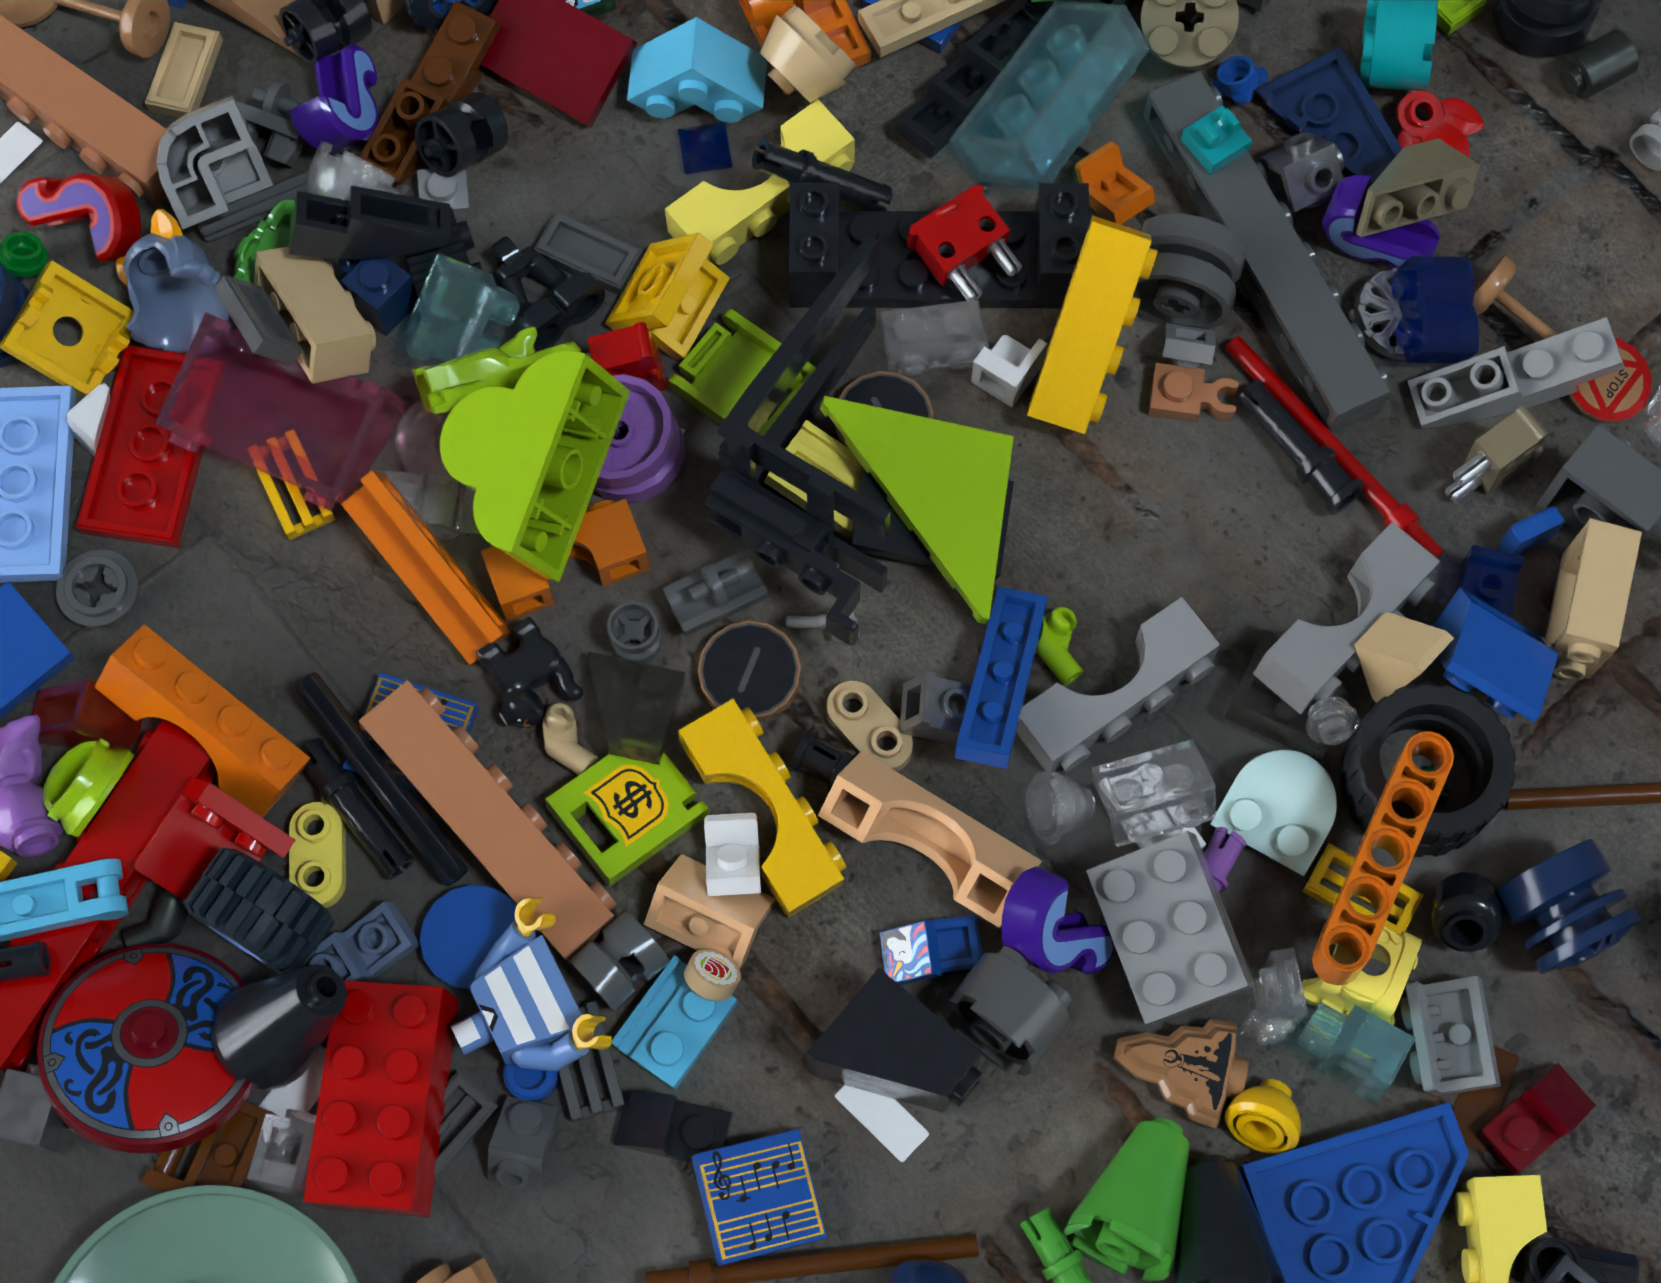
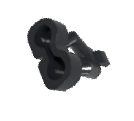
(572, 298)

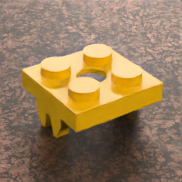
(102, 323)

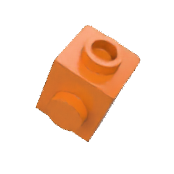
(1112, 187)

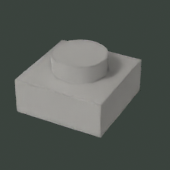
(448, 190)
(1188, 345)

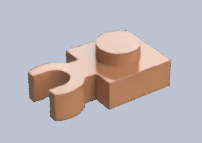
(1181, 394)

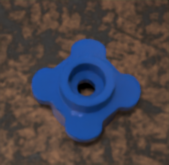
(1239, 79)

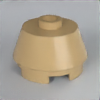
(804, 56)

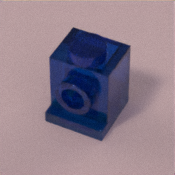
(1491, 570)

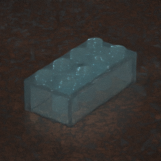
(1050, 94)

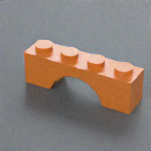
(157, 681)

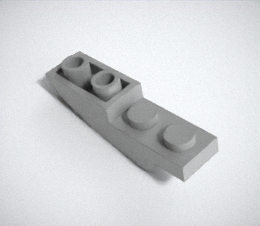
(1526, 376)

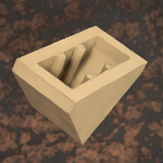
(1397, 652)

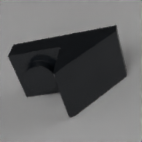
(670, 1127)

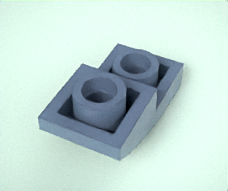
(368, 945)

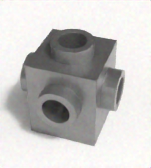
(1304, 171)

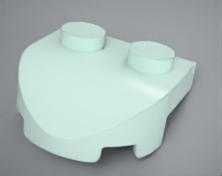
(1281, 807)

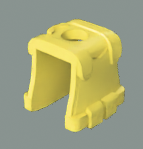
(1372, 993)

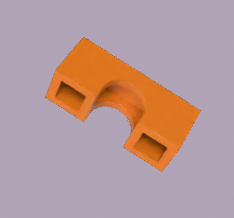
(605, 540)

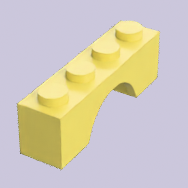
(735, 216)
(1499, 1221)

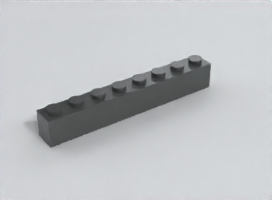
(1278, 270)

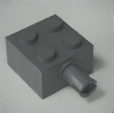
(1608, 484)

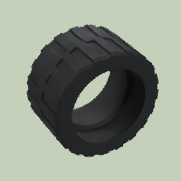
(1467, 726)

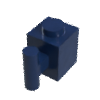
(379, 290)

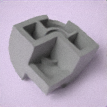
(209, 162)

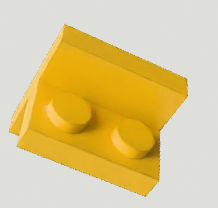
(671, 293)

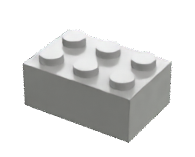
(1170, 928)

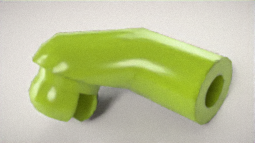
(1054, 645)

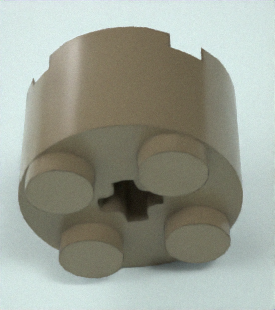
(1186, 49)

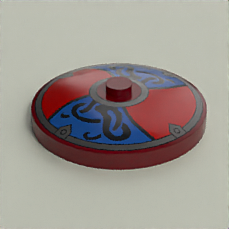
(134, 1052)

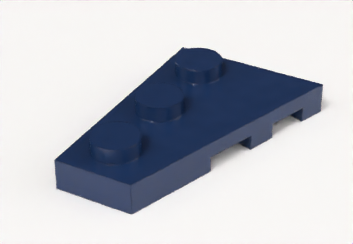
(1334, 105)

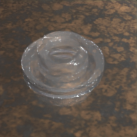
(1332, 721)

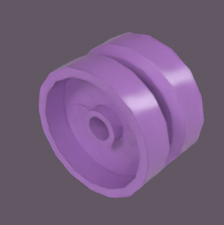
(644, 449)

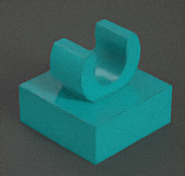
(1216, 139)

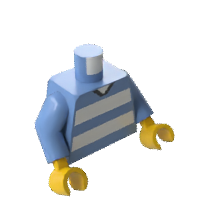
(527, 1001)

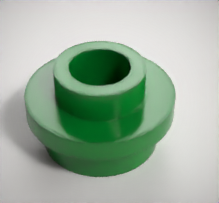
(23, 254)

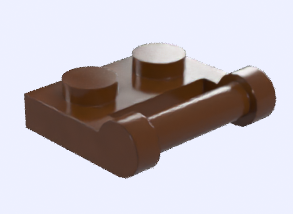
(221, 1157)

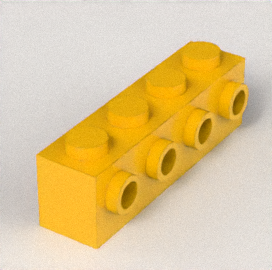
(1090, 324)

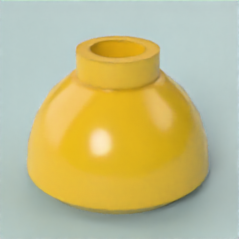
(1265, 1118)

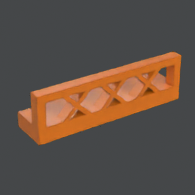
(425, 566)

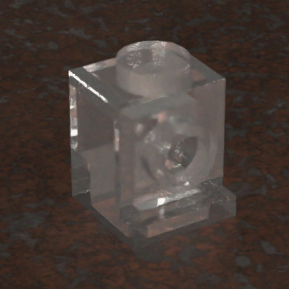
(271, 1162)

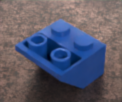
(1495, 656)

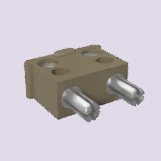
(1499, 454)

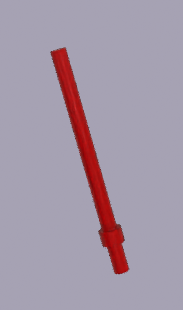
(1374, 492)

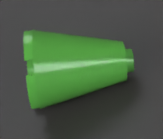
(1136, 1203)

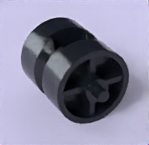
(321, 25)
(461, 134)

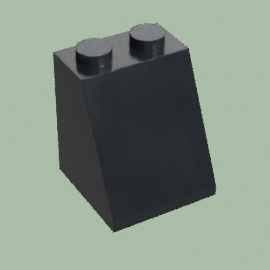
(896, 1049)

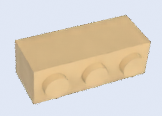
(318, 314)

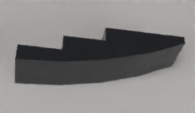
(962, 84)

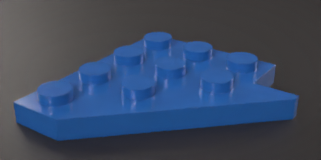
(1359, 1200)

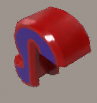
(101, 197)

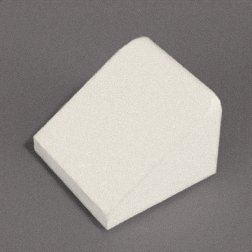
(88, 417)

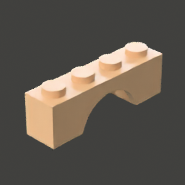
(884, 805)

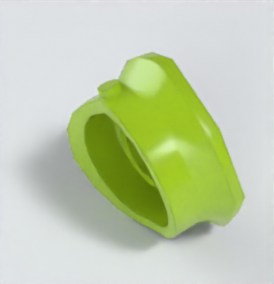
(82, 783)

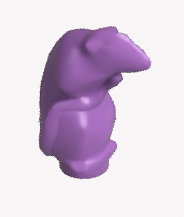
(22, 812)

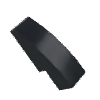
(366, 225)

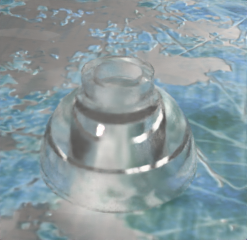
(1057, 806)

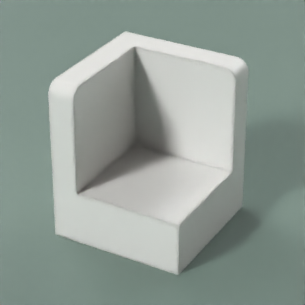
(1008, 368)

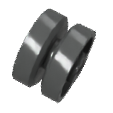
(1192, 271)

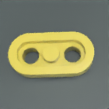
(318, 852)

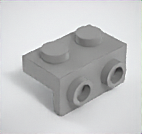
(1451, 1036)

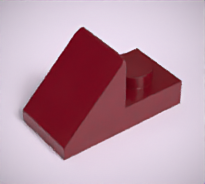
(1536, 1119)

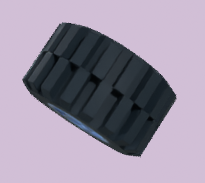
(258, 911)

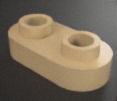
(869, 724)

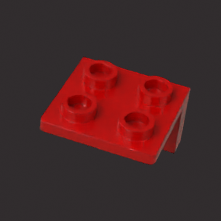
(195, 830)

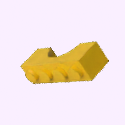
(728, 750)

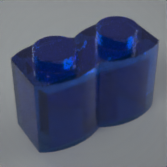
(1436, 309)

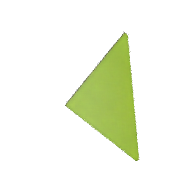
(941, 483)

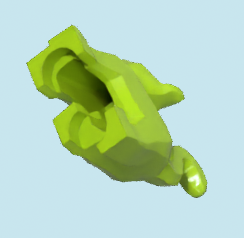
(449, 382)

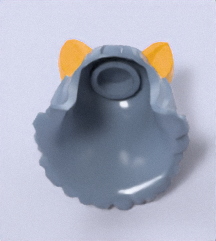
(169, 286)

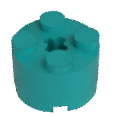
(1398, 44)

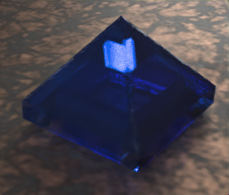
(705, 148)

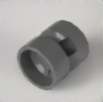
(613, 980)

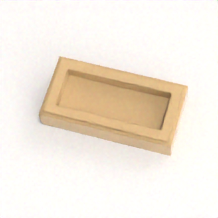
(183, 70)

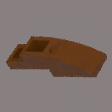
(442, 77)

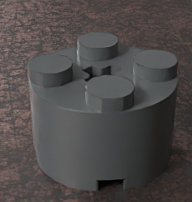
(1009, 1010)

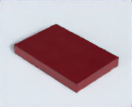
(558, 54)

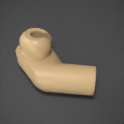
(562, 740)

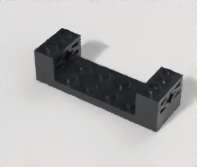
(1041, 240)

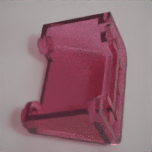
(275, 417)

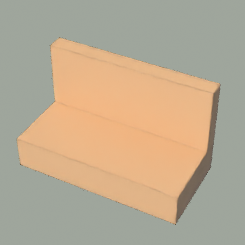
(703, 921)

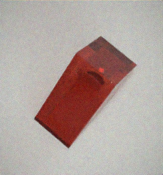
(82, 714)

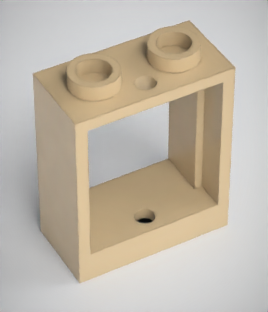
(1591, 598)

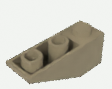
(1417, 186)

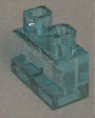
(456, 311)
(1359, 1045)

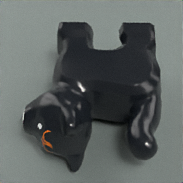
(526, 669)

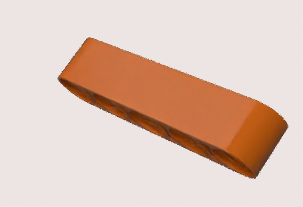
(1369, 878)

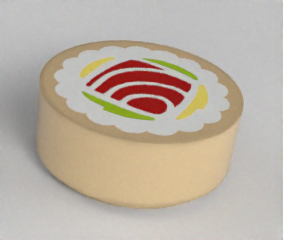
(712, 975)

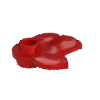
(1447, 120)

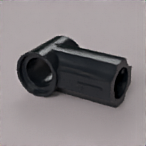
(1600, 1264)

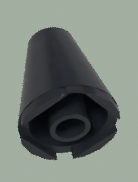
(277, 1025)
(1221, 1229)

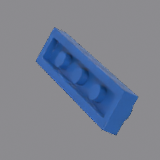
(1001, 678)

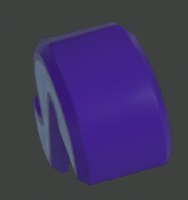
(345, 107)
(1391, 246)
(1046, 936)

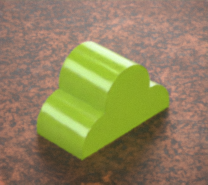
(535, 455)

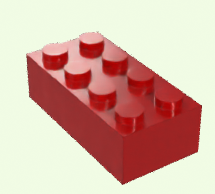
(382, 1100)

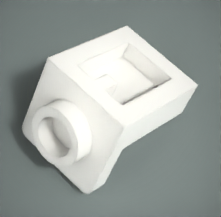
(732, 854)

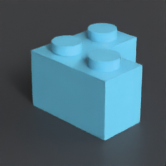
(697, 68)

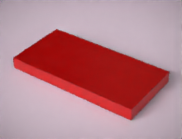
(137, 477)

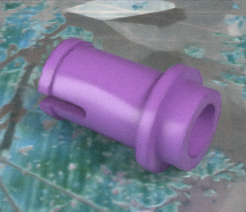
(1222, 855)

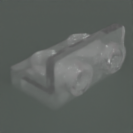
(933, 337)
(1156, 792)
(1278, 1000)

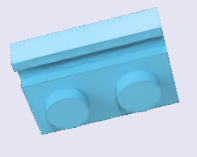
(671, 1026)

